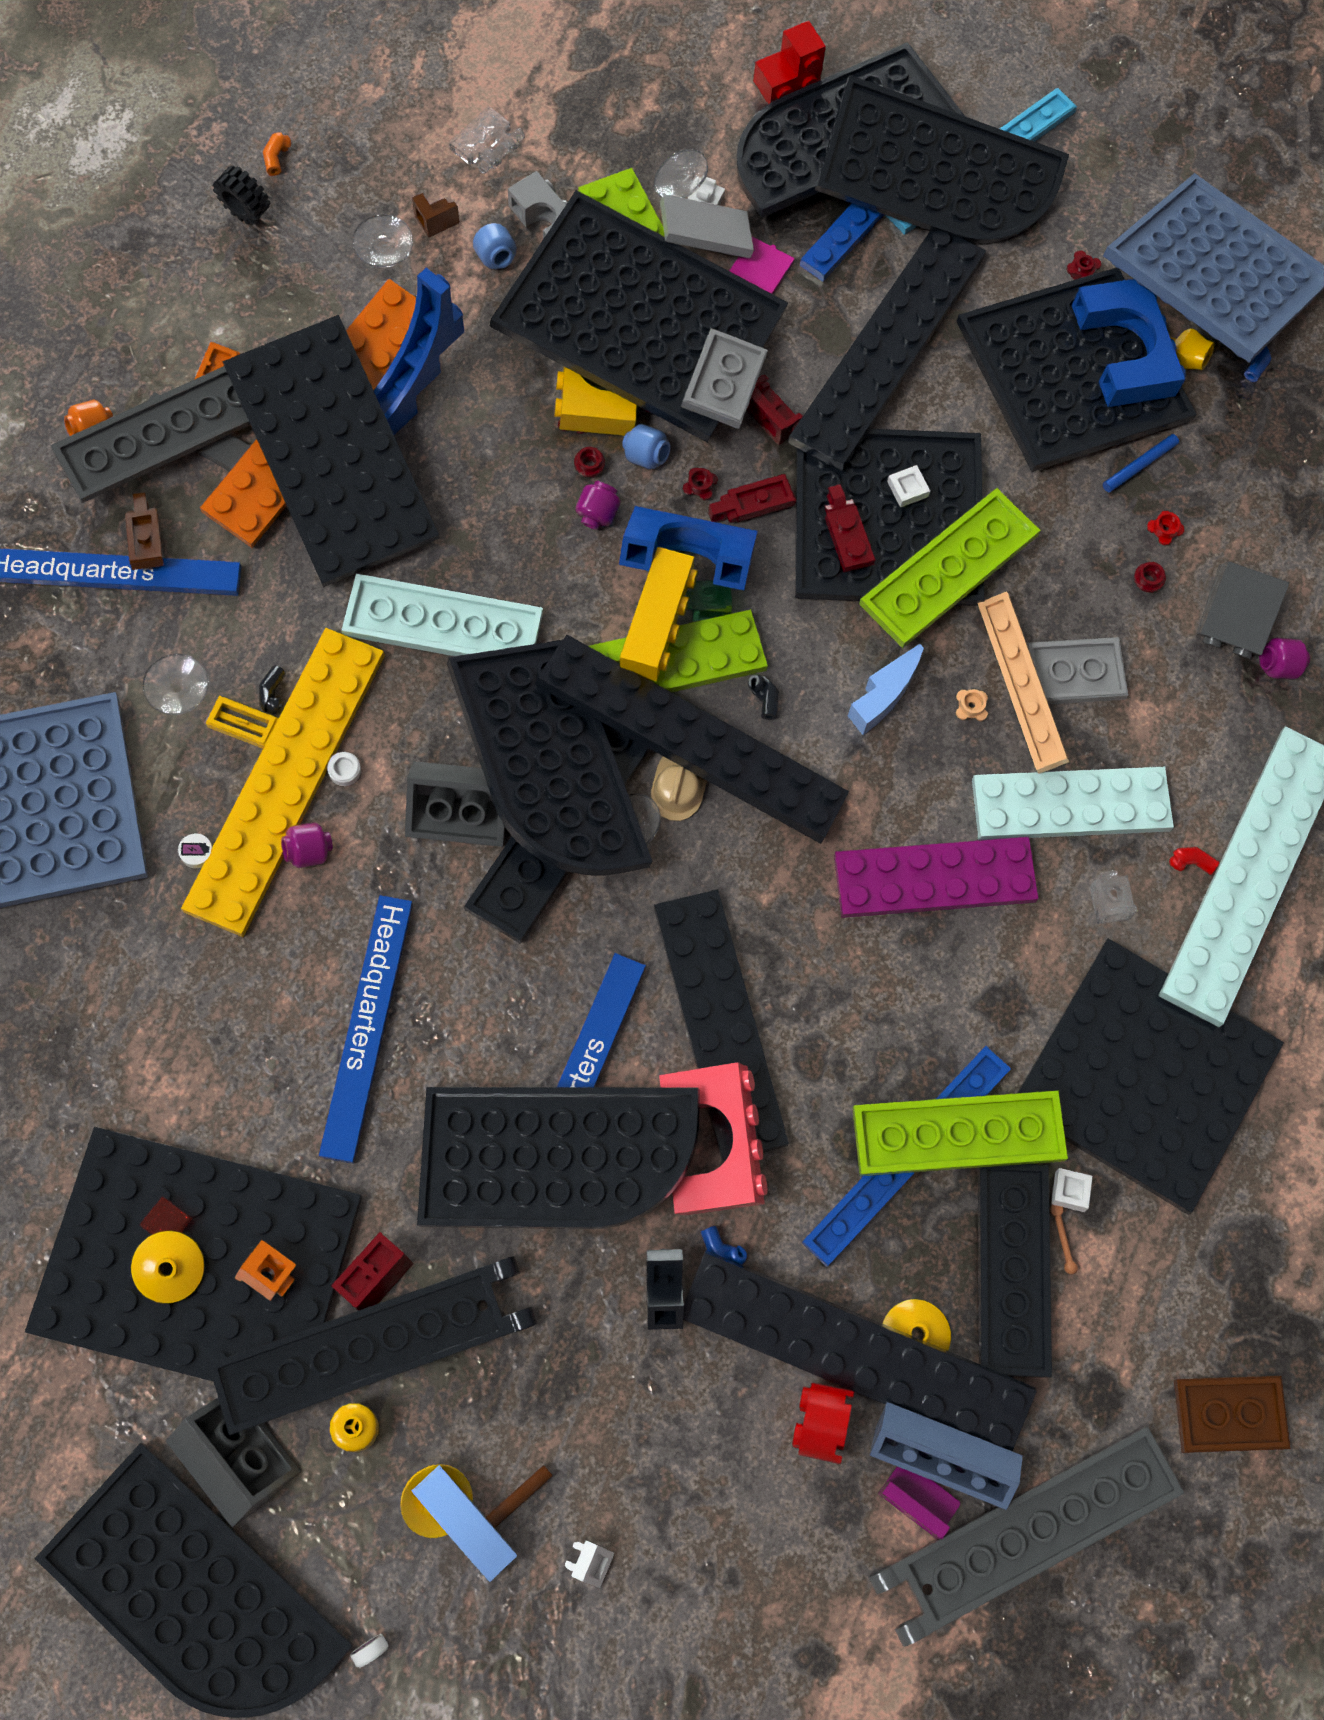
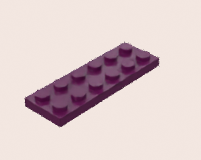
(935, 877)

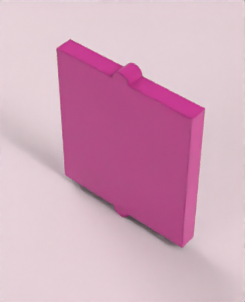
(765, 267)

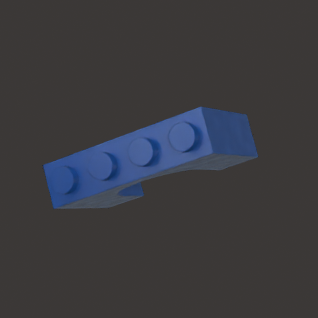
(1135, 308)
(723, 544)

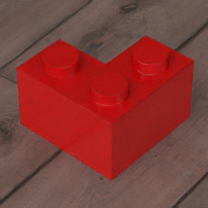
(792, 67)

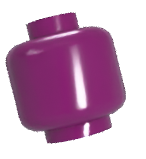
(597, 505)
(1284, 658)
(306, 845)

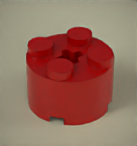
(824, 1422)

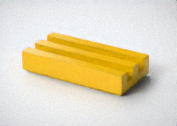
(234, 732)

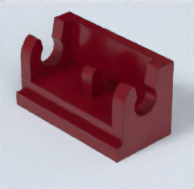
(771, 411)
(372, 1273)

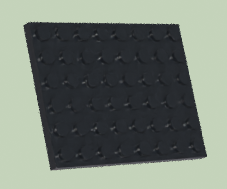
(630, 308)
(89, 1283)

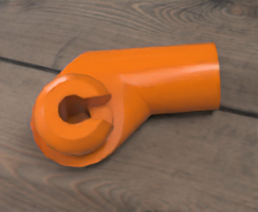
(276, 143)

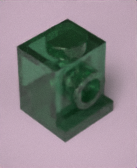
(707, 608)

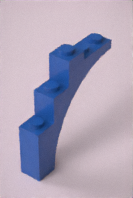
(431, 331)

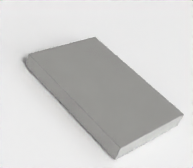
(706, 226)
(724, 378)
(1080, 670)

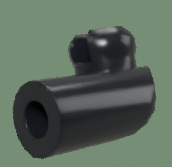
(267, 689)
(766, 693)

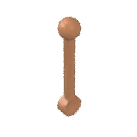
(1070, 1266)

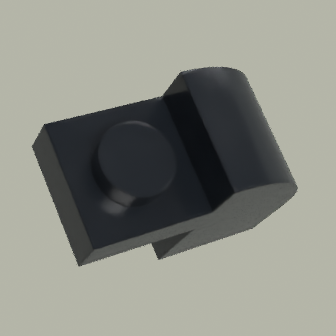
(664, 1289)

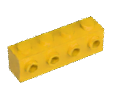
(658, 612)

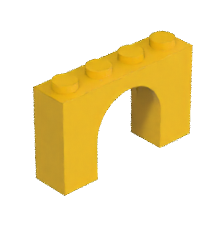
(591, 409)

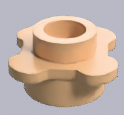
(973, 696)

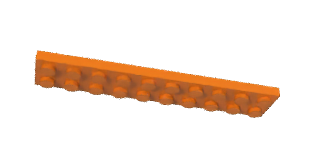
(248, 495)

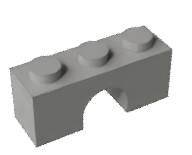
(535, 200)

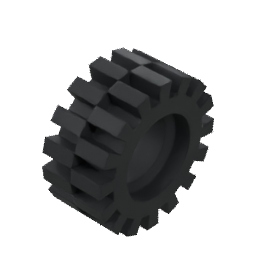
(241, 194)

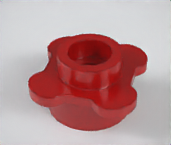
(1169, 520)

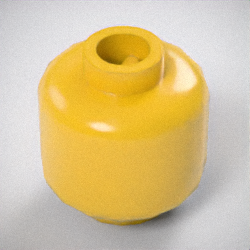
(360, 1439)

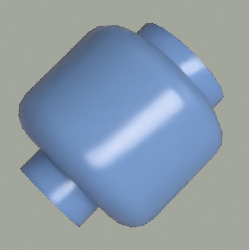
(494, 246)
(646, 446)

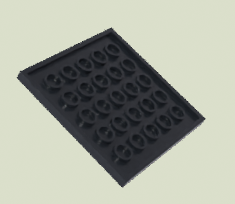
(1050, 375)
(951, 470)
(1148, 1079)

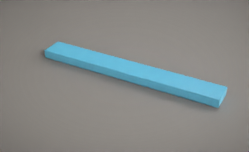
(1030, 125)

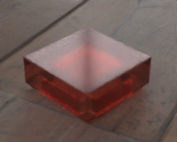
(165, 1217)

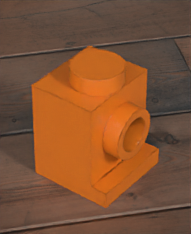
(267, 1259)

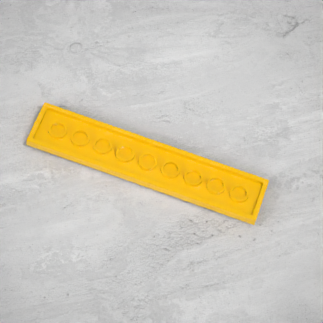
(283, 782)

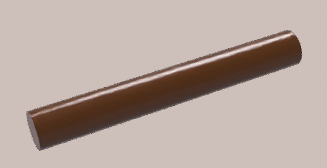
(519, 1496)

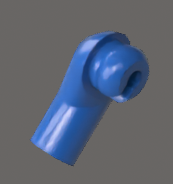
(1258, 365)
(715, 1245)

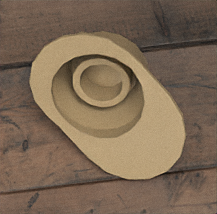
(676, 790)

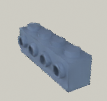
(946, 1455)

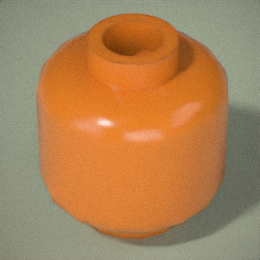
(85, 415)

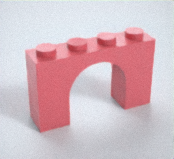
(739, 1178)

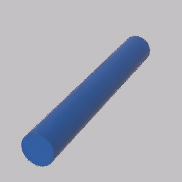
(1140, 463)

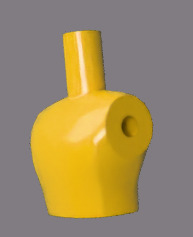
(1193, 349)

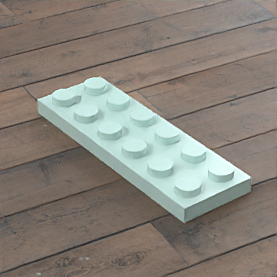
(436, 618)
(1072, 803)

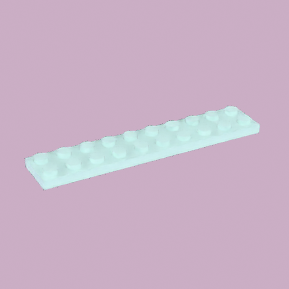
(1249, 880)

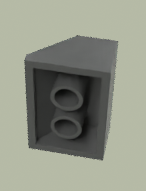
(451, 805)
(235, 1469)

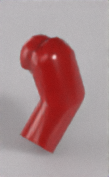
(1195, 856)

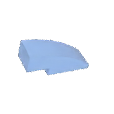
(884, 690)
(464, 1523)

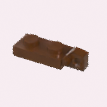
(143, 535)

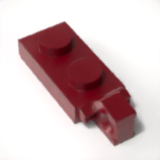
(753, 500)
(847, 531)

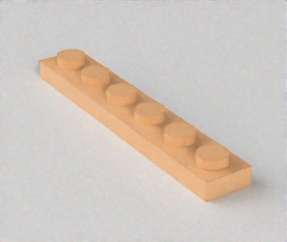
(1023, 683)

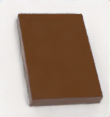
(1231, 1414)

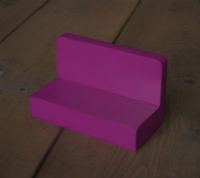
(920, 1501)

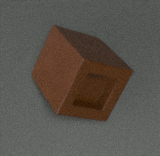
(435, 216)

